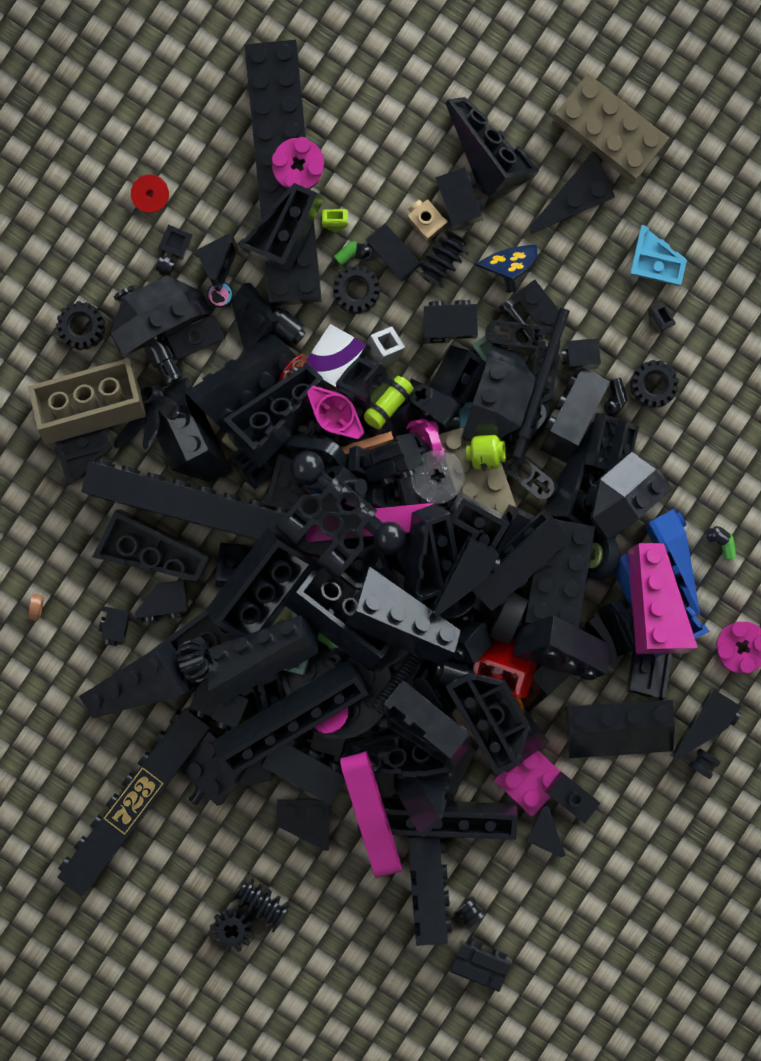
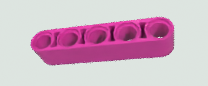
(396, 514)
(371, 814)

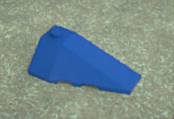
(670, 531)

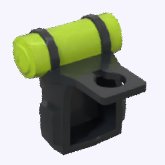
(374, 390)

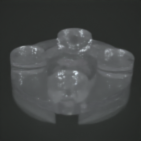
(451, 484)

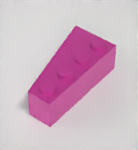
(657, 606)

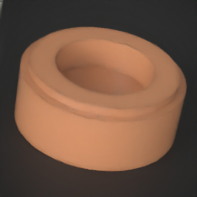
(36, 607)

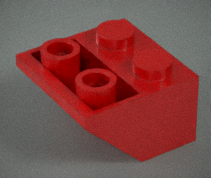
(501, 664)

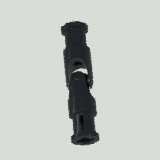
(158, 352)

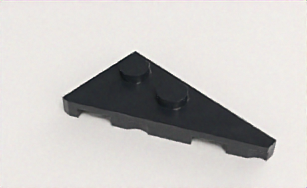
(582, 192)

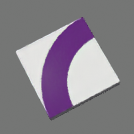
(335, 354)

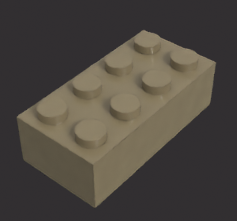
(610, 128)
(86, 401)
(483, 485)

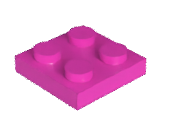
(529, 781)

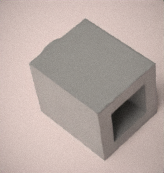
(385, 347)

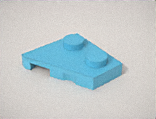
(656, 259)

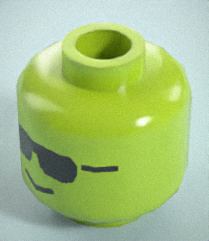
(486, 452)

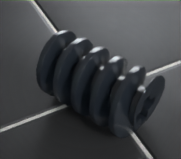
(443, 258)
(261, 903)

